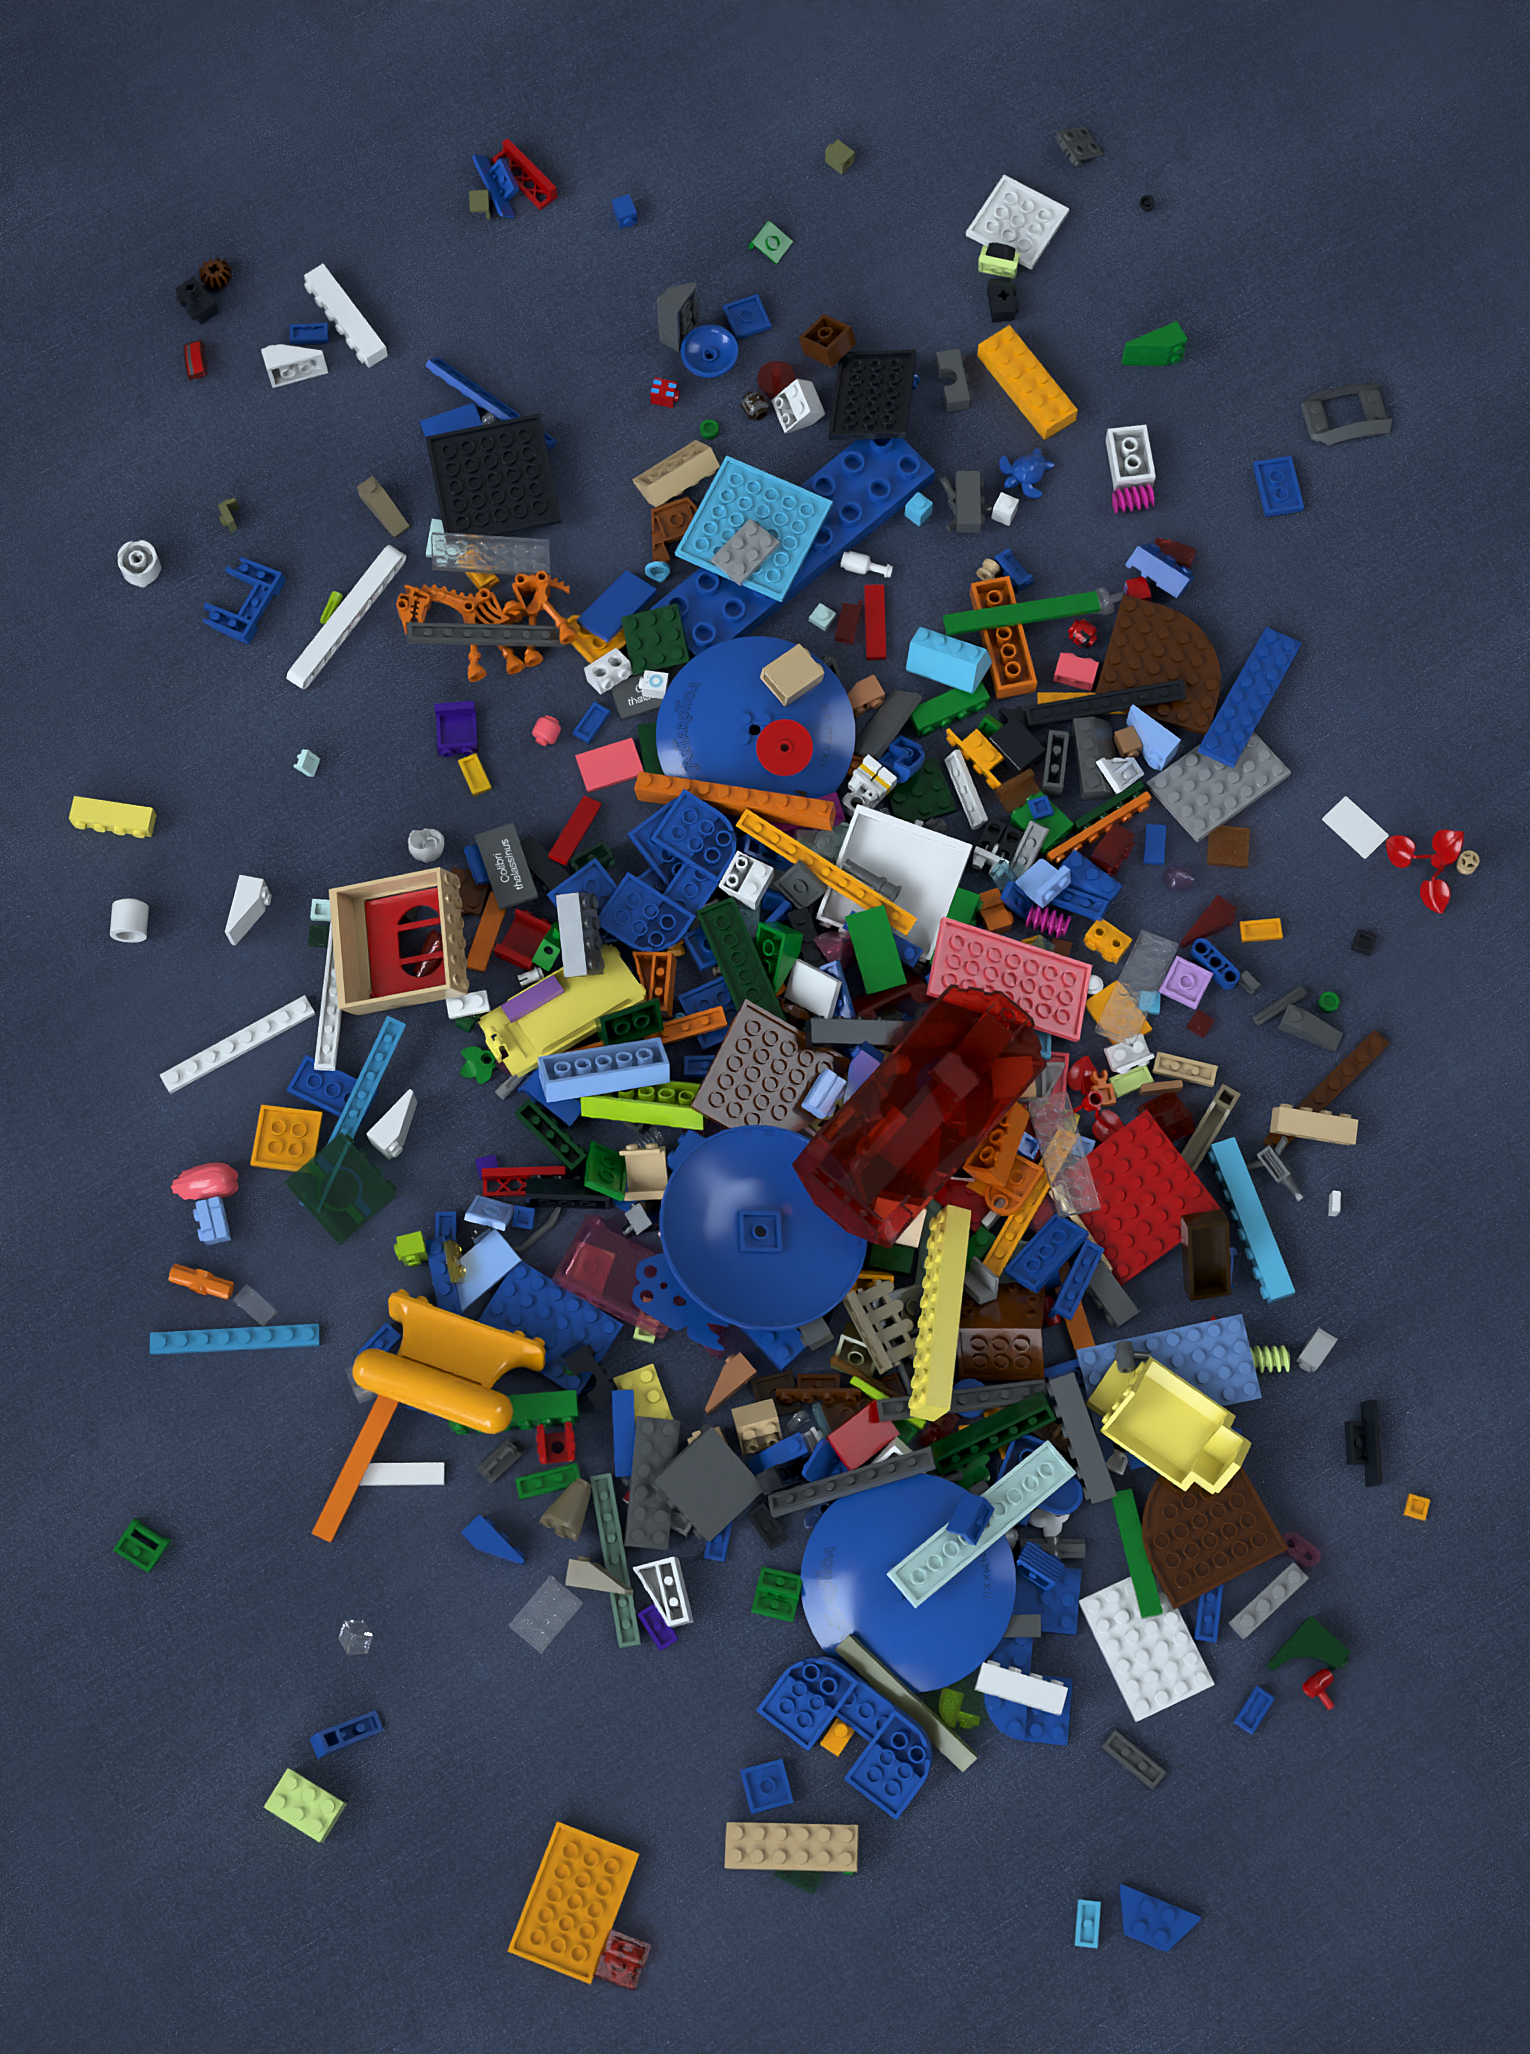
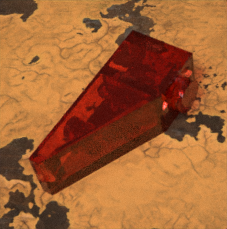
(1213, 920)

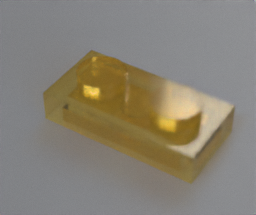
(456, 1270)

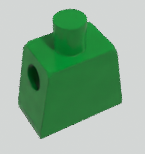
(553, 940)

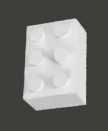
(1130, 457)

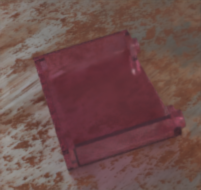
(603, 1272)

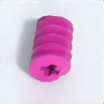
(1132, 498)
(1048, 921)

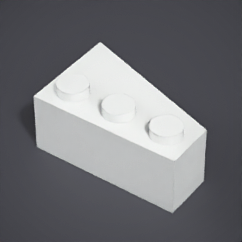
(667, 1589)

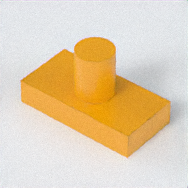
(837, 1737)

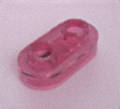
(1300, 1548)

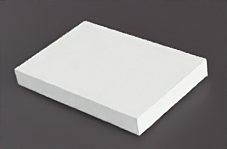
(813, 989)

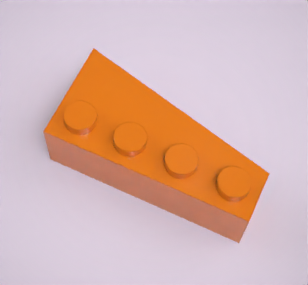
(997, 1152)

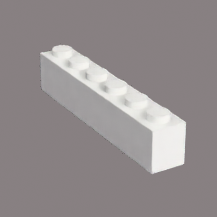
(345, 315)

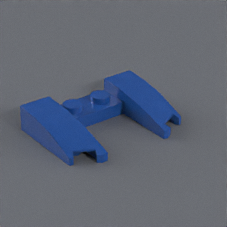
(243, 625)

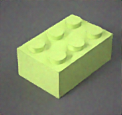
(305, 1805)

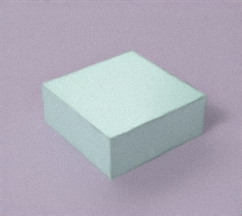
(320, 910)

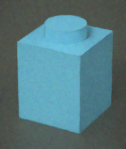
(918, 509)

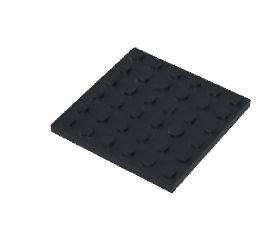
(494, 478)

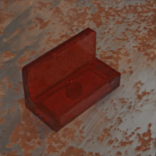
(848, 622)

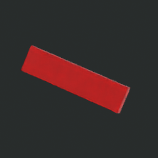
(875, 622)
(575, 830)

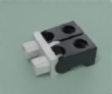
(988, 848)

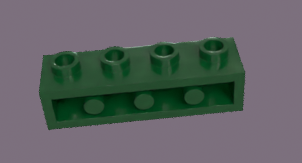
(548, 1133)

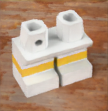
(874, 779)

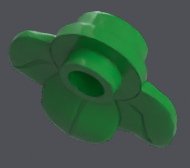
(475, 1064)
(974, 1472)

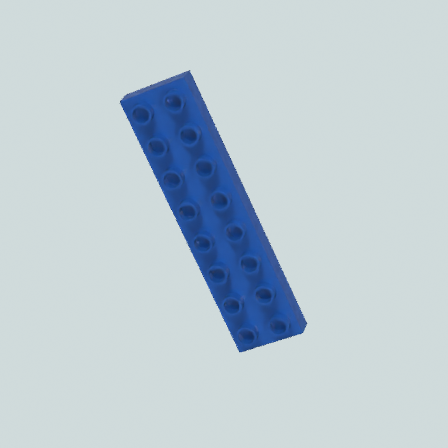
(866, 488)

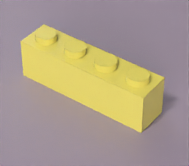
(112, 816)

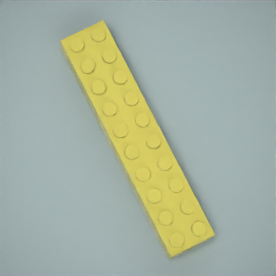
(940, 1313)

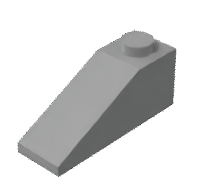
(1315, 1350)

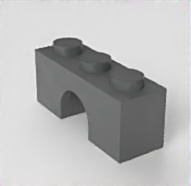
(951, 365)

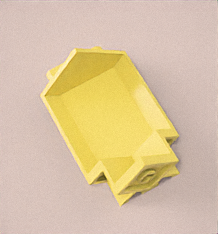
(1169, 1425)

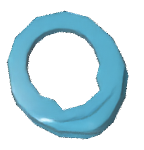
(659, 573)

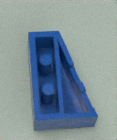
(563, 1111)

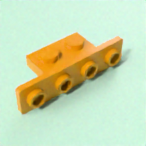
(979, 752)

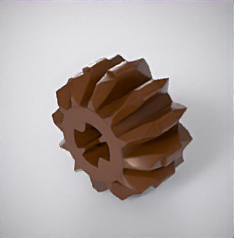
(215, 273)

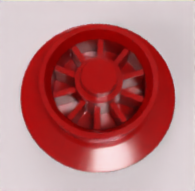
(784, 747)

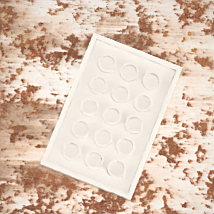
(1149, 1656)

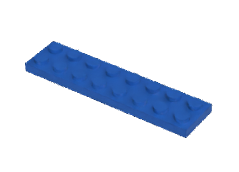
(1249, 697)

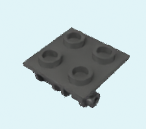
(1078, 145)

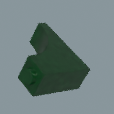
(1311, 1642)

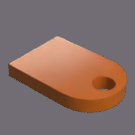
(1019, 1187)

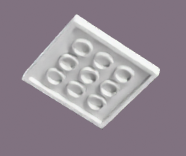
(1018, 219)

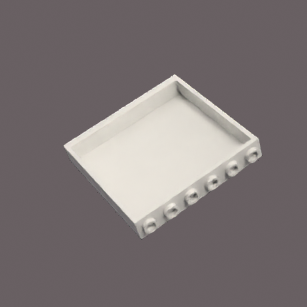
(908, 856)

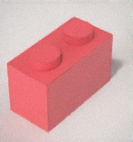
(1075, 671)

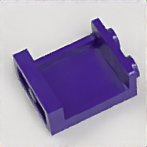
(456, 728)

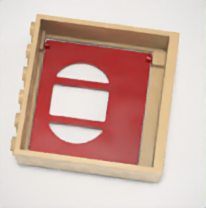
(368, 942)

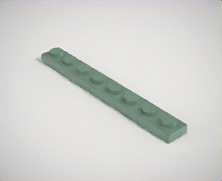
(615, 1558)

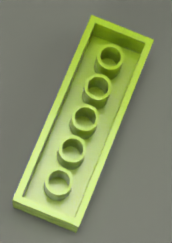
(654, 1105)

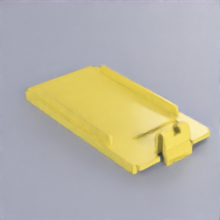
(565, 1018)

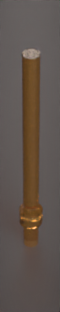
(870, 1380)

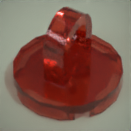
(775, 377)

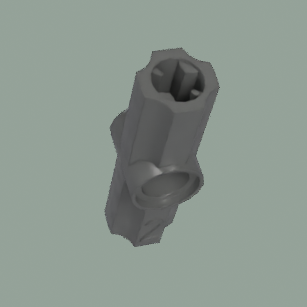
(1059, 1547)

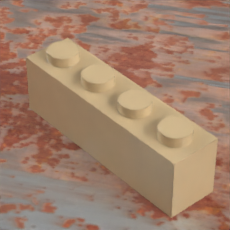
(1313, 1125)

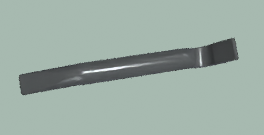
(539, 1232)

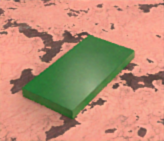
(875, 949)

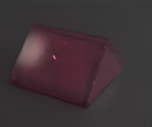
(836, 947)

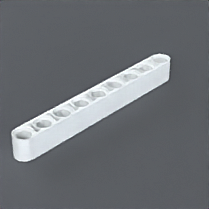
(346, 617)

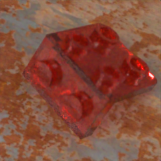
(1170, 1115)

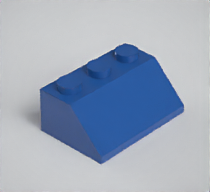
(1090, 879)

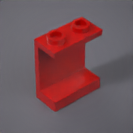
(523, 940)

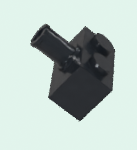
(196, 300)
(642, 1218)

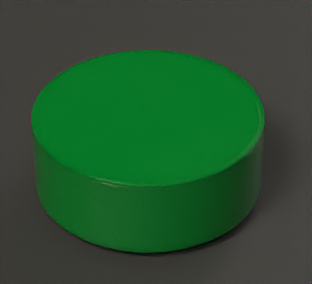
(709, 429)
(1328, 1002)

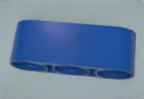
(1213, 954)

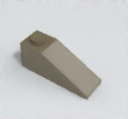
(382, 507)
(593, 1576)

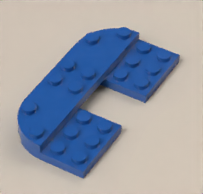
(594, 878)
(660, 921)
(1059, 1616)
(898, 1749)

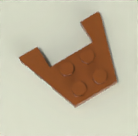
(669, 525)

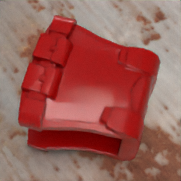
(545, 1443)

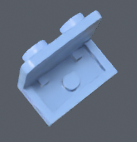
(1044, 882)

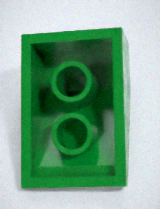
(1156, 348)
(778, 950)

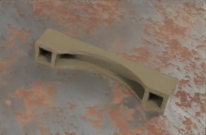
(1210, 1126)

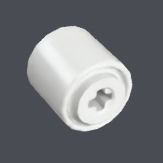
(129, 920)

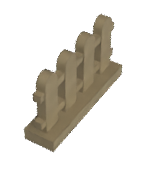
(865, 1323)

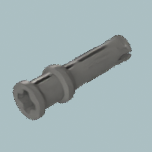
(879, 884)

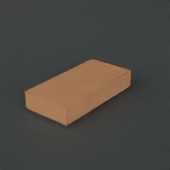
(1160, 1088)

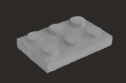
(745, 552)

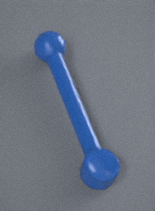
(1233, 1251)

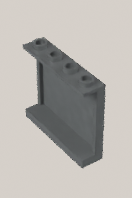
(707, 1484)

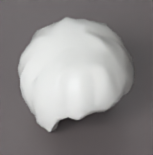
(426, 844)

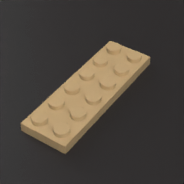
(792, 1847)

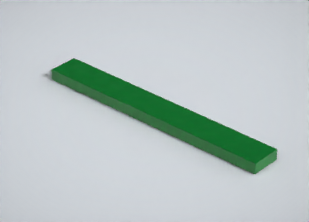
(1021, 613)

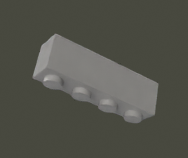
(1268, 1600)

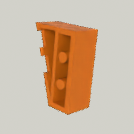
(657, 976)

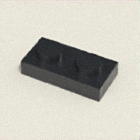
(767, 1526)

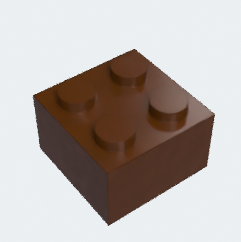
(827, 340)

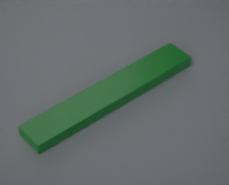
(1136, 1557)

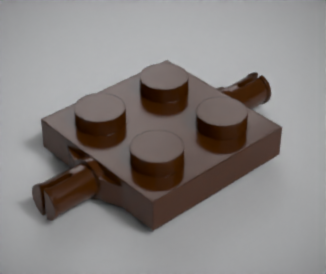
(472, 895)

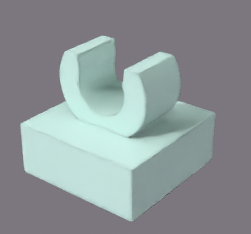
(307, 763)

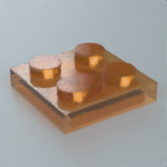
(1228, 847)

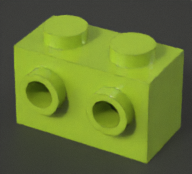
(411, 1249)

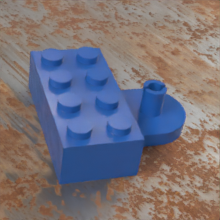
(1063, 1500)

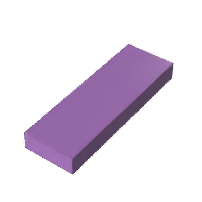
(532, 998)

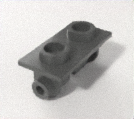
(499, 1461)

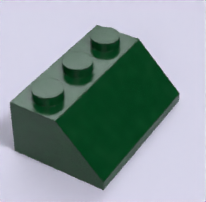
(630, 1023)

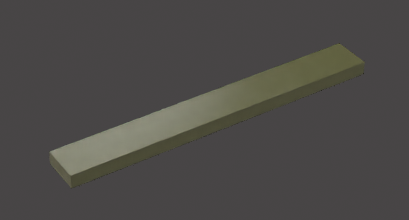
(897, 1692)

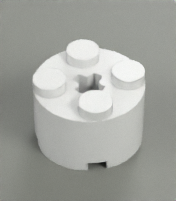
(139, 563)

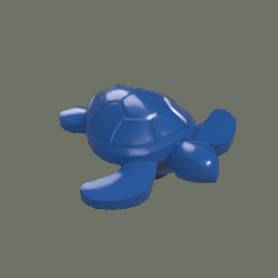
(1026, 471)

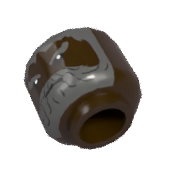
(755, 406)

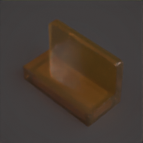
(1017, 790)

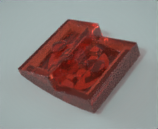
(621, 1960)

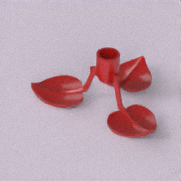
(1448, 846)
(1079, 1079)

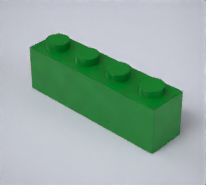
(947, 708)
(964, 908)

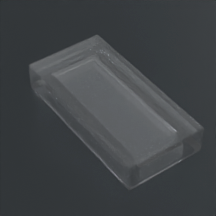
(255, 1305)

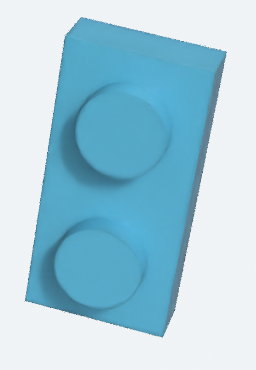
(1087, 1923)

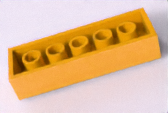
(1027, 382)

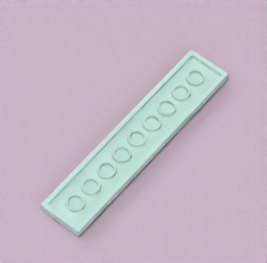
(1012, 1498)

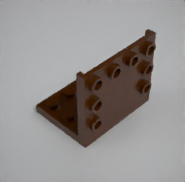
(1002, 1335)

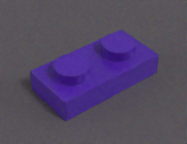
(657, 1627)

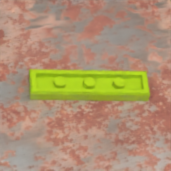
(876, 1394)

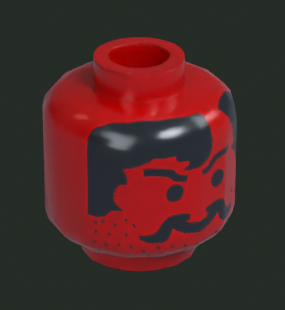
(1082, 633)

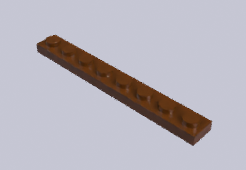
(1338, 1079)

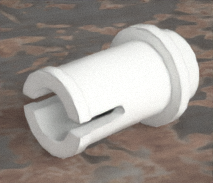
(533, 976)

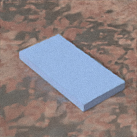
(485, 1267)

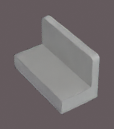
(980, 1282)

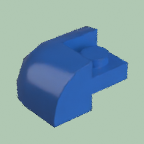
(903, 758)

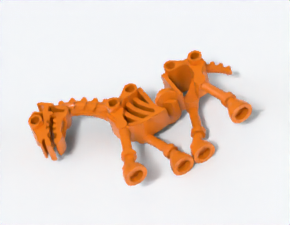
(481, 611)

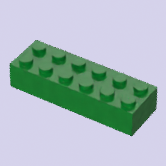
(535, 1410)

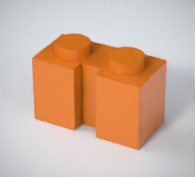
(994, 914)

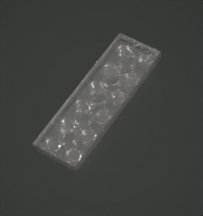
(489, 554)
(1137, 988)
(1063, 1154)

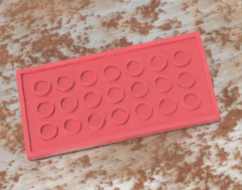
(1037, 980)

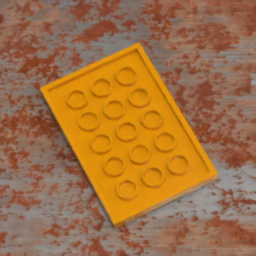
(573, 1902)

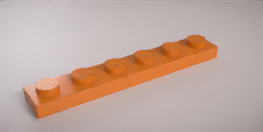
(1092, 833)

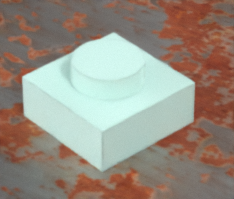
(822, 617)

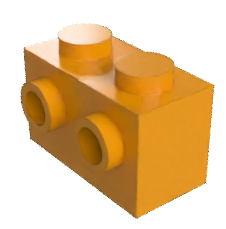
(1107, 941)

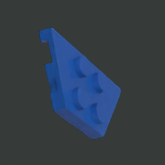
(1153, 1920)

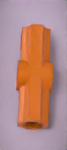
(201, 1281)

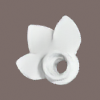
(1051, 1523)

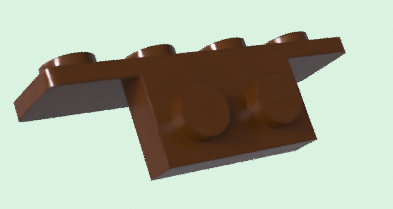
(818, 1388)

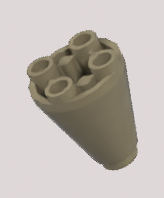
(569, 1510)

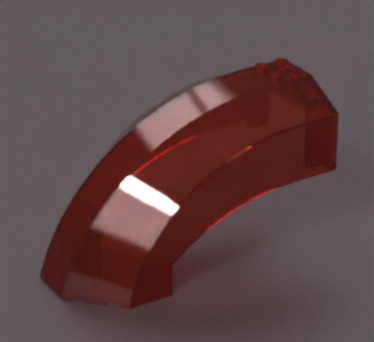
(902, 1132)

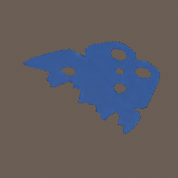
(666, 1312)

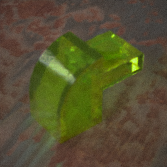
(950, 1713)

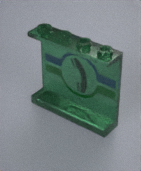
(341, 1187)

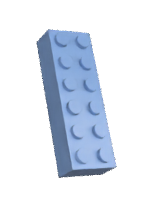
(603, 1069)

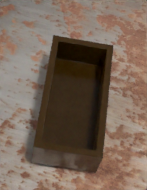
(1206, 1254)

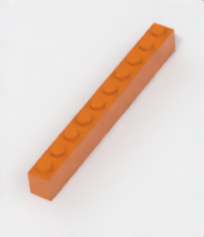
(735, 800)

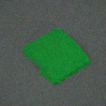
(777, 1594)

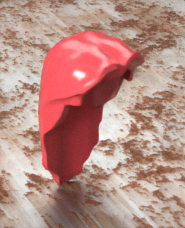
(206, 1182)

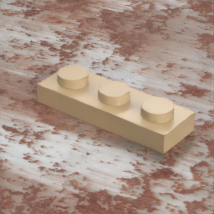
(1185, 1069)

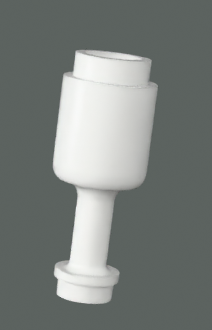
(861, 564)

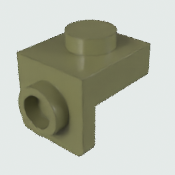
(226, 508)

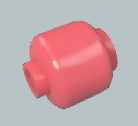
(546, 730)

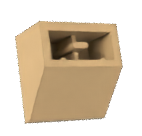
(757, 1426)

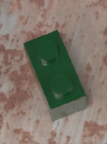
(894, 1260)

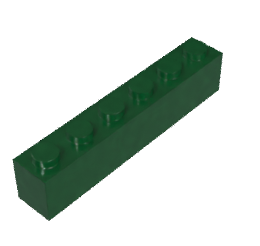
(992, 1432)

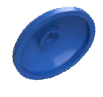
(706, 342)

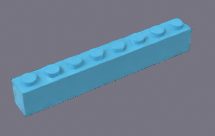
(1251, 1220)

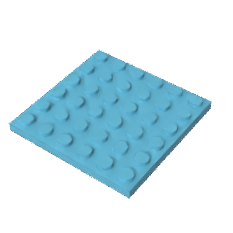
(774, 504)

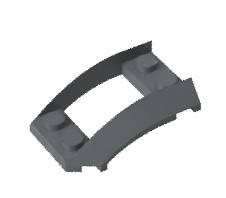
(1373, 409)

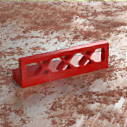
(531, 171)
(518, 1174)

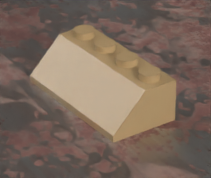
(677, 473)

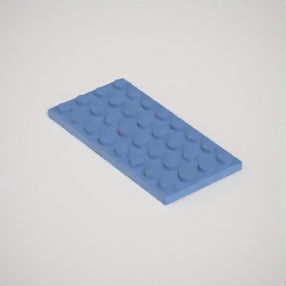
(1206, 1355)

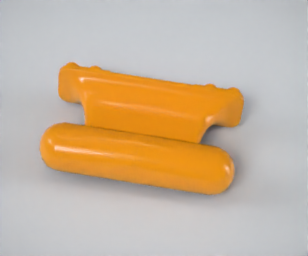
(448, 1364)

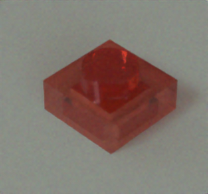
(1200, 1024)

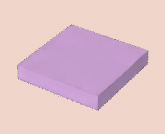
(1186, 982)

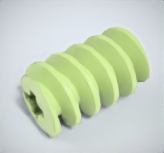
(1271, 1358)

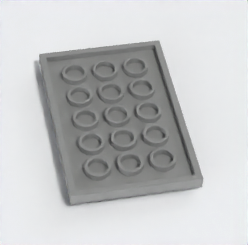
(1209, 793)

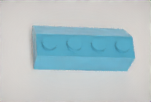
(947, 660)

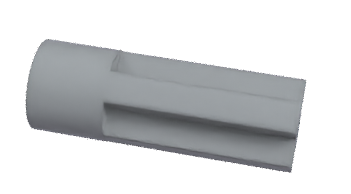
(509, 1085)

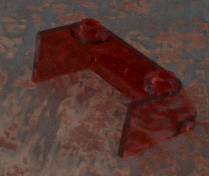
(868, 1005)

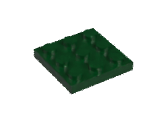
(656, 639)
(922, 795)

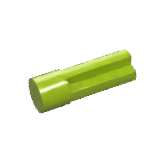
(331, 607)

